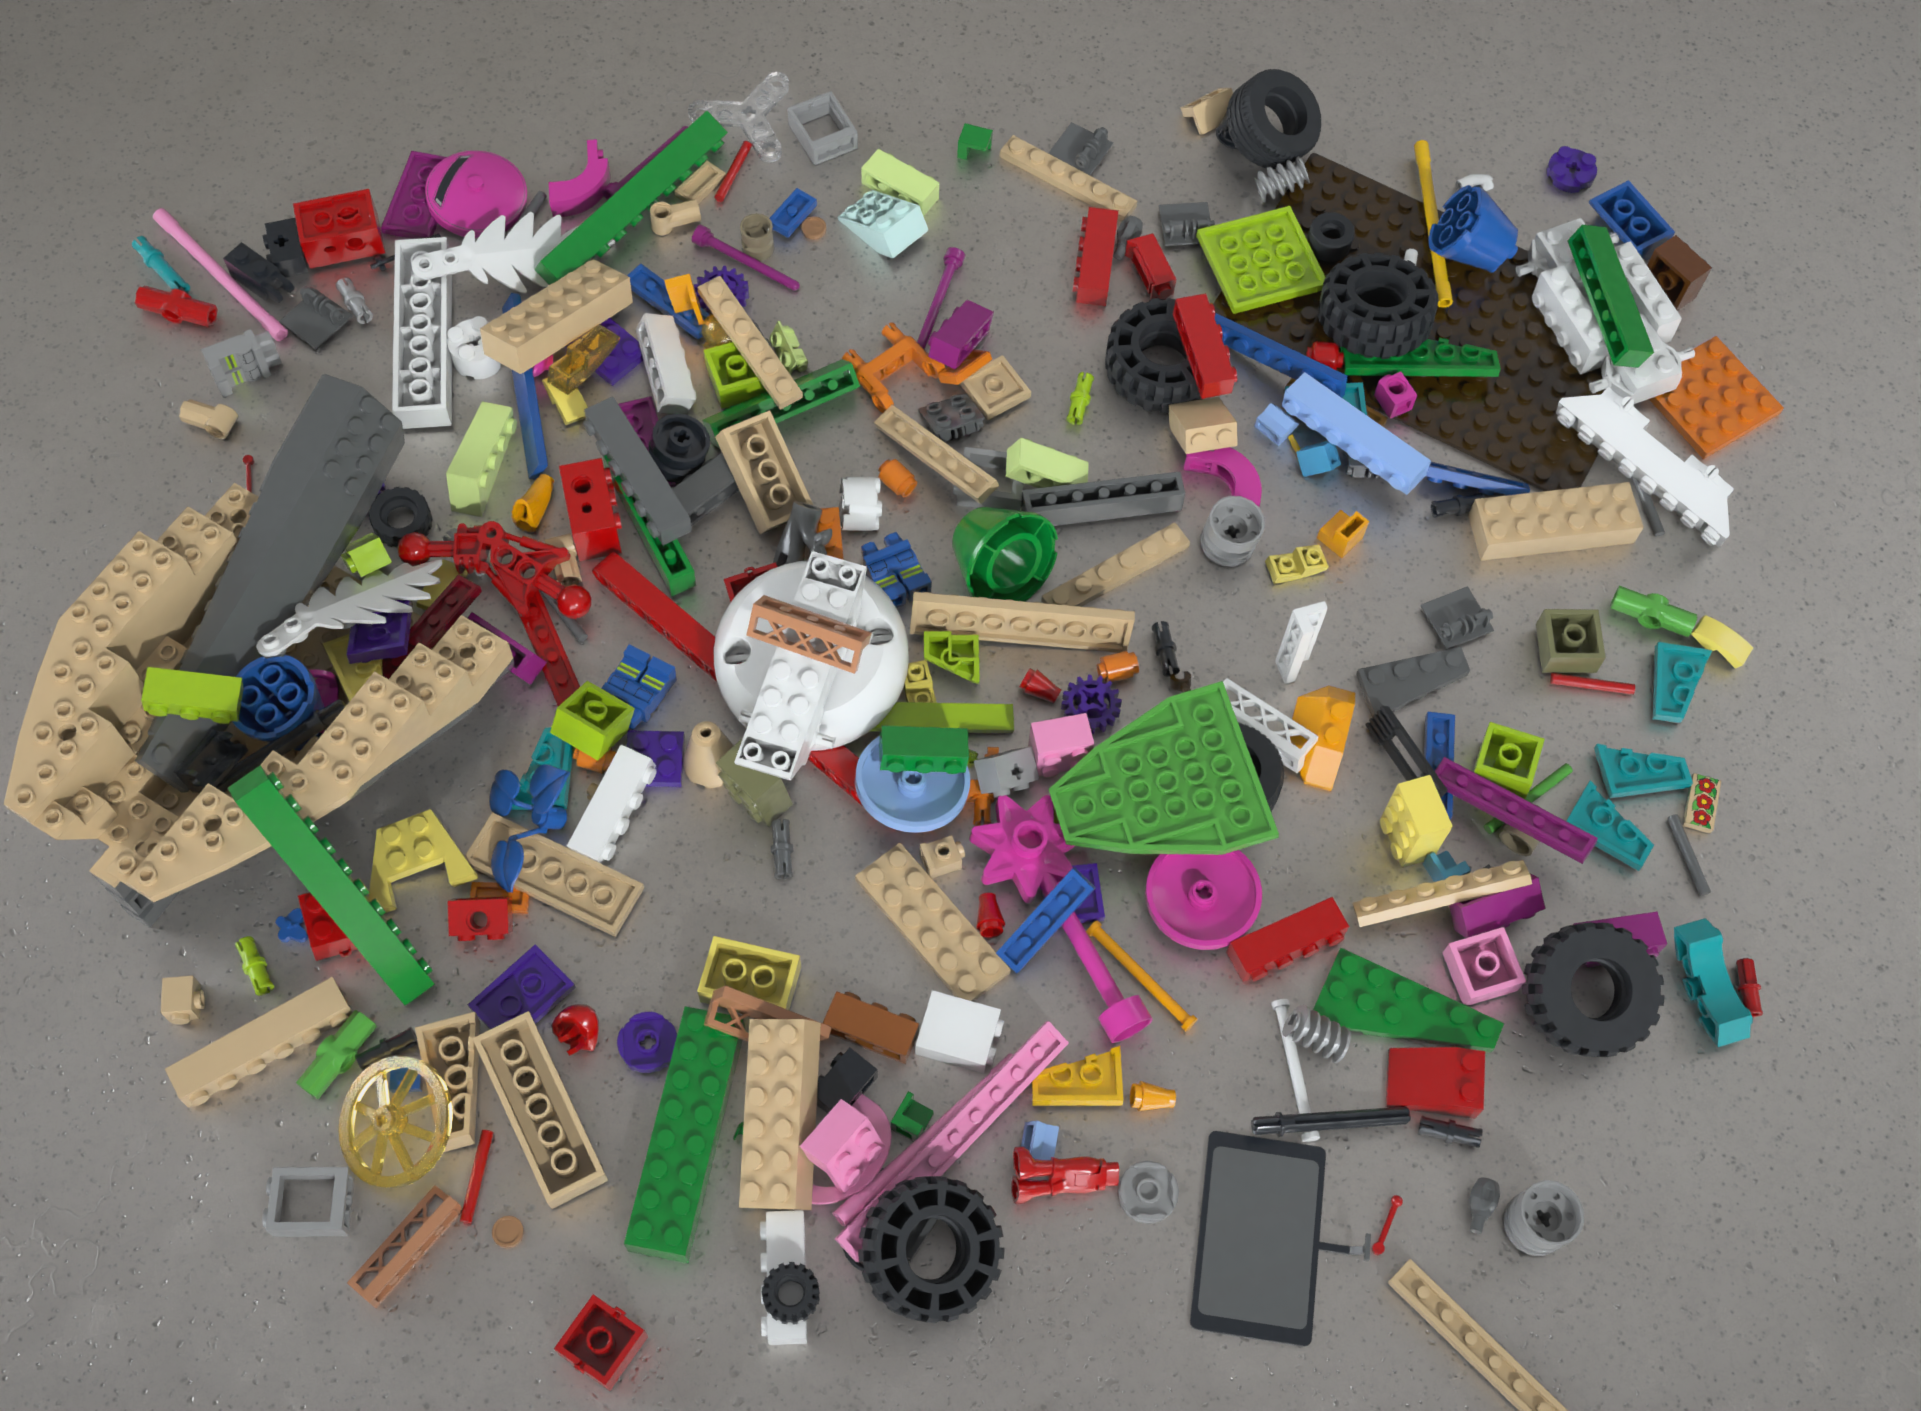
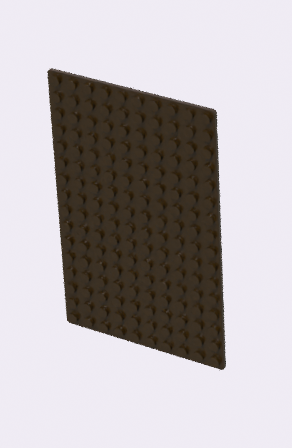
(1494, 419)

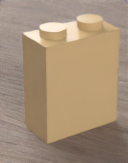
(1203, 425)

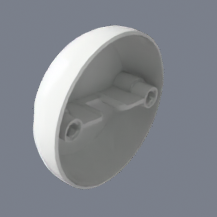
(854, 700)

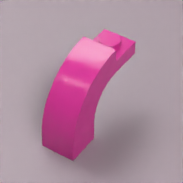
(584, 191)
(1231, 468)

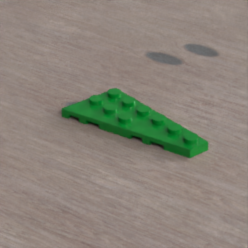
(1429, 359)
(1392, 1006)

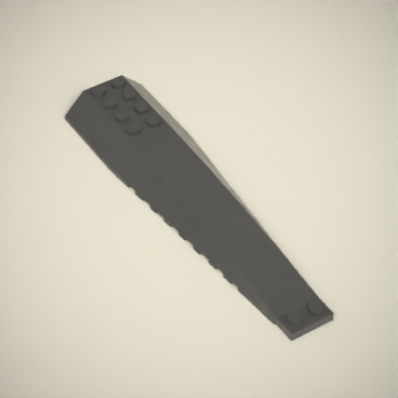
(290, 544)

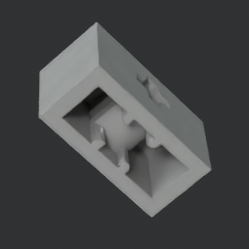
(1006, 771)

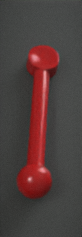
(248, 461)
(1378, 1247)

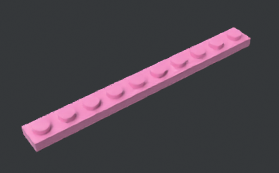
(969, 1121)

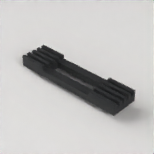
(1384, 728)

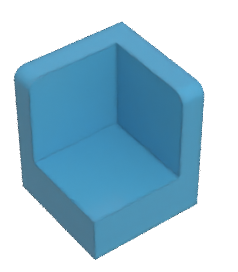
(1318, 458)
(1444, 866)

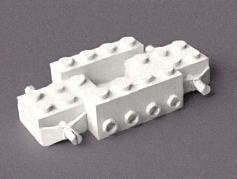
(1571, 317)

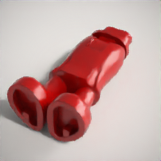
(1063, 1175)

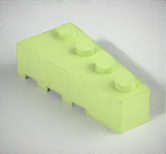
(479, 458)

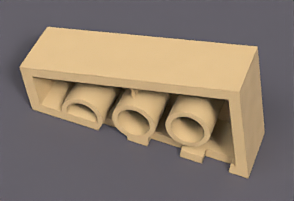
(452, 1052)

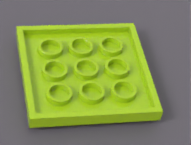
(1261, 259)

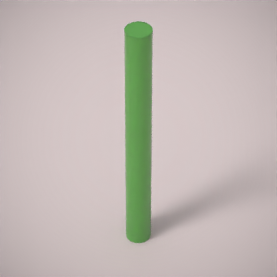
(1535, 793)

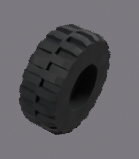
(1375, 330)
(1135, 375)
(1635, 989)
(975, 1256)

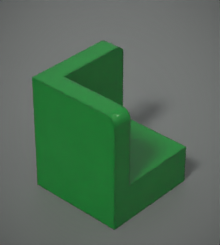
(975, 138)
(911, 1118)

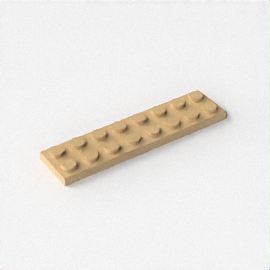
(1023, 622)

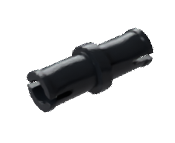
(1457, 505)
(1165, 648)
(387, 1048)
(1450, 1131)

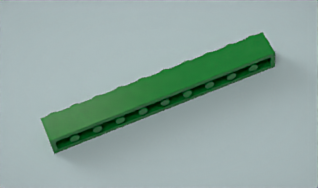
(634, 198)
(331, 883)

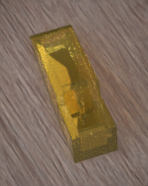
(582, 359)

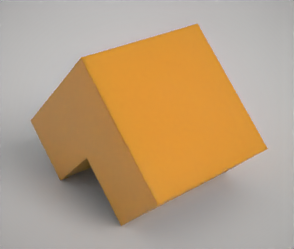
(1343, 532)

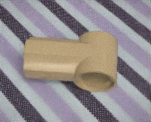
(667, 216)
(215, 420)
(566, 572)

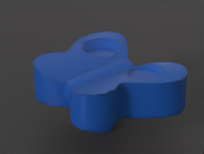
(291, 927)

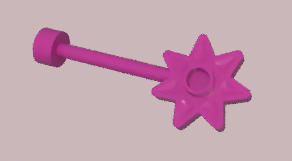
(1032, 853)

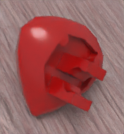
(577, 1027)

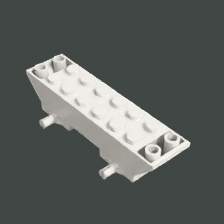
(1621, 435)
(796, 687)

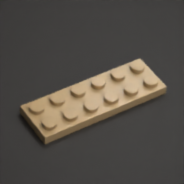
(561, 876)
(932, 924)

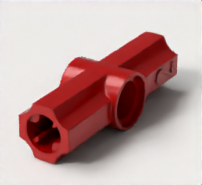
(176, 306)

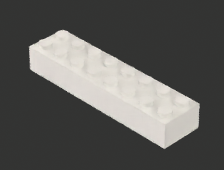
(420, 339)

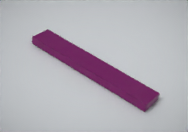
(1516, 811)

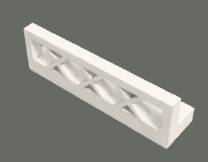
(1299, 639)
(1291, 755)

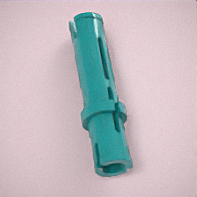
(155, 259)

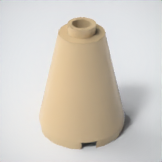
(702, 752)

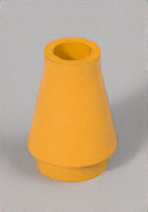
(1149, 1096)

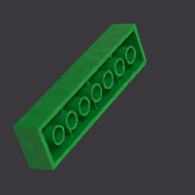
(684, 1139)

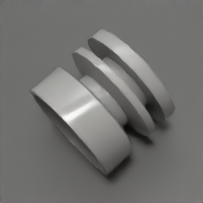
(1232, 531)
(1559, 1215)

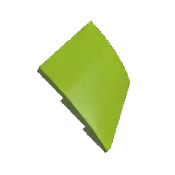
(954, 653)

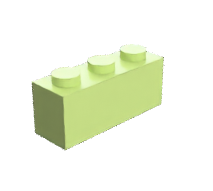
(899, 180)
(1043, 465)

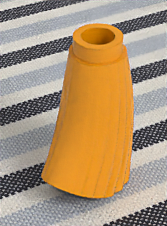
(532, 505)

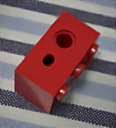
(339, 228)
(590, 508)

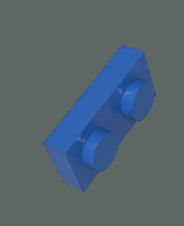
(792, 212)

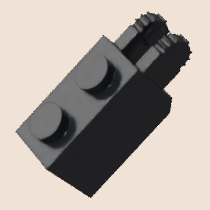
(256, 273)

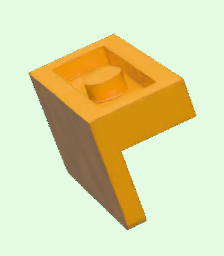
(683, 295)

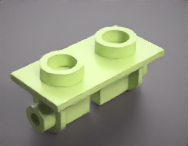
(783, 341)

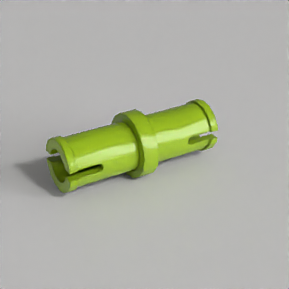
(1080, 398)
(254, 965)

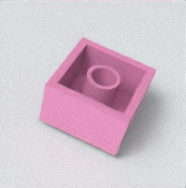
(1060, 743)
(1484, 966)

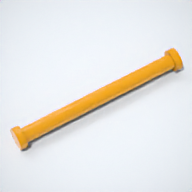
(1142, 976)

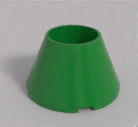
(1004, 552)

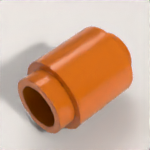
(897, 477)
(1118, 666)
(587, 762)

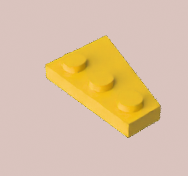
(1082, 1083)

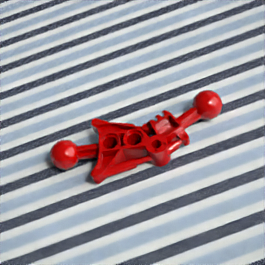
(471, 552)

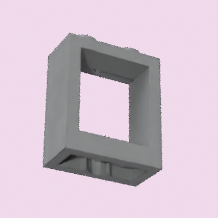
(830, 145)
(997, 499)
(341, 1202)

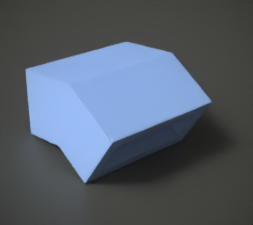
(1275, 424)
(1040, 1139)

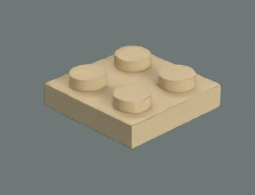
(996, 388)

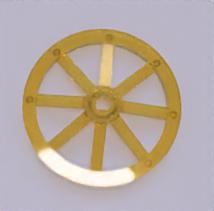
(396, 1123)

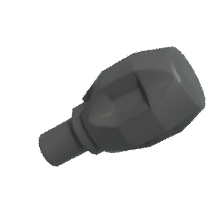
(1129, 229)
(1483, 1202)

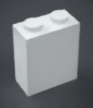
(959, 1032)

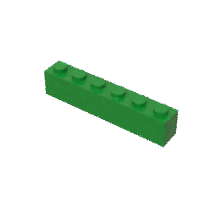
(1610, 296)
(816, 388)
(668, 558)

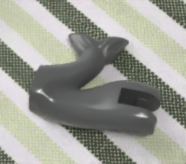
(799, 532)

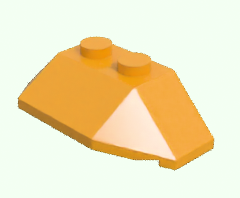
(1329, 716)

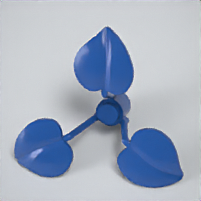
(545, 789)

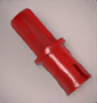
(1748, 986)

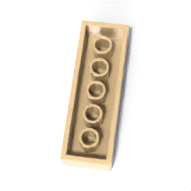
(556, 316)
(1555, 521)
(540, 1110)
(779, 1113)

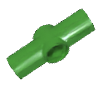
(1653, 611)
(336, 1054)

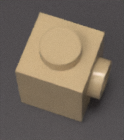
(181, 999)

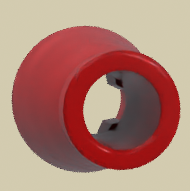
(1040, 686)
(990, 919)

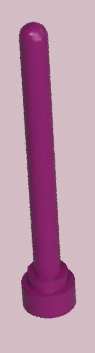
(612, 188)
(703, 237)
(952, 260)

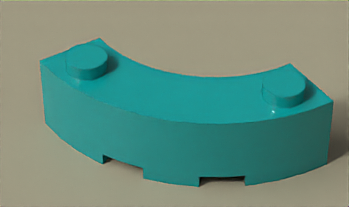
(1709, 984)

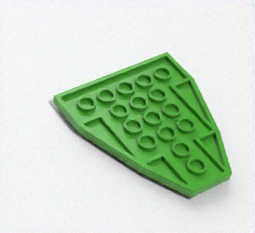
(1168, 784)

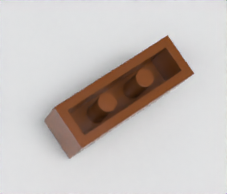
(872, 1026)

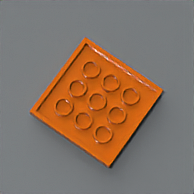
(1716, 399)

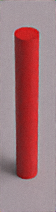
(733, 171)
(1590, 683)
(476, 1176)

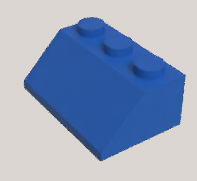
(1632, 218)

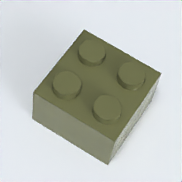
(1570, 641)

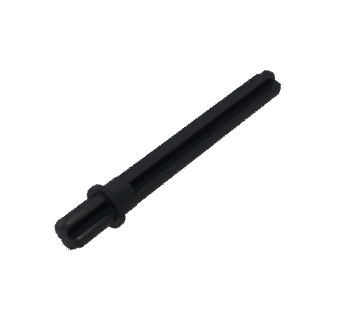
(313, 725)
(1333, 1120)

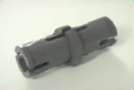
(782, 849)

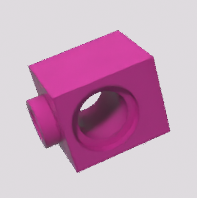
(1395, 403)

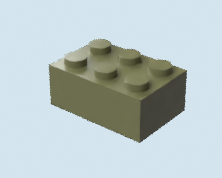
(758, 792)

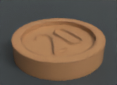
(813, 227)
(507, 1231)

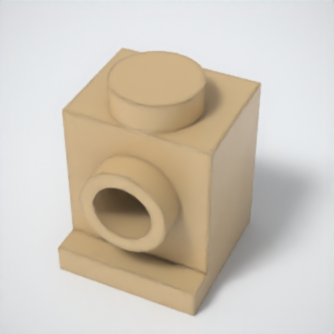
(937, 864)

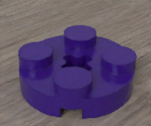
(1572, 158)
(634, 1032)

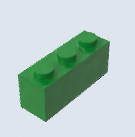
(923, 749)

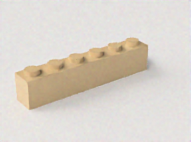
(259, 1043)

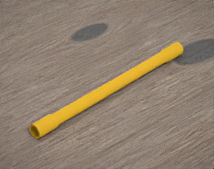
(1423, 161)

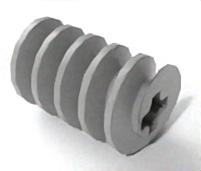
(1281, 178)
(1320, 1030)

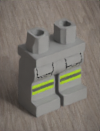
(241, 360)

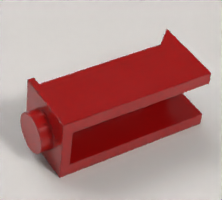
(1151, 266)

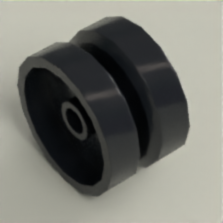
(679, 446)

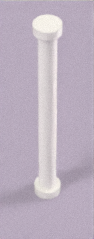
(1281, 1007)

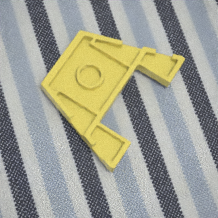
(411, 848)

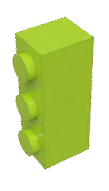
(365, 555)
(192, 695)

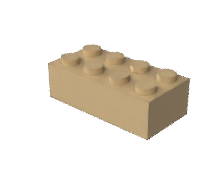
(763, 470)

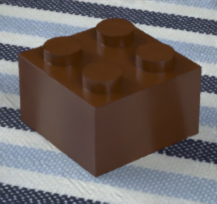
(1678, 271)

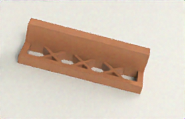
(808, 623)
(749, 1006)
(410, 1251)

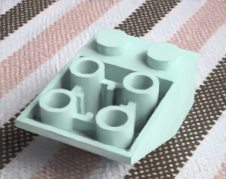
(885, 222)

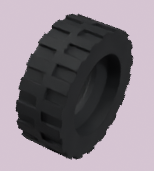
(394, 499)

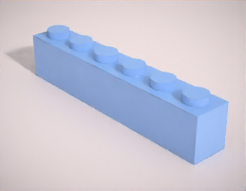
(1355, 433)

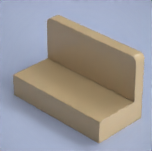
(1209, 109)

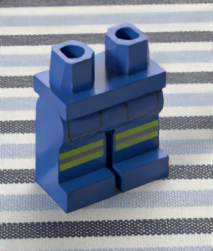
(895, 569)
(640, 683)

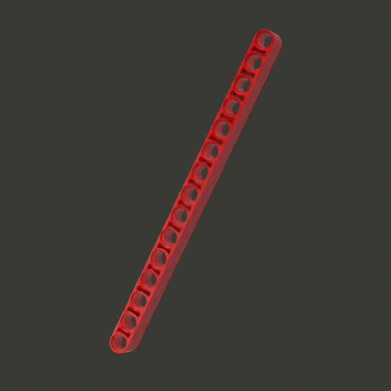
(698, 646)

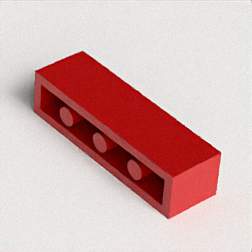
(1097, 256)
(1204, 346)
(1288, 939)

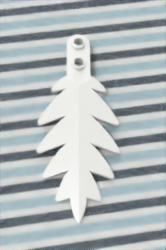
(498, 254)
(352, 605)

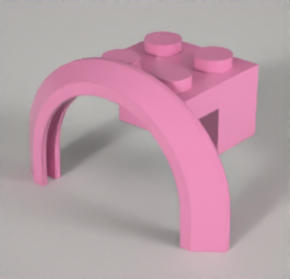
(849, 1147)

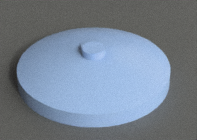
(909, 798)

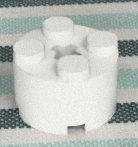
(467, 349)
(859, 503)

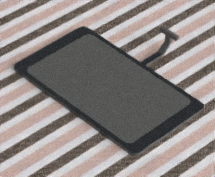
(1261, 1239)

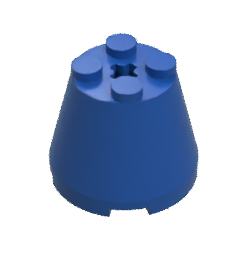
(1474, 230)
(276, 698)

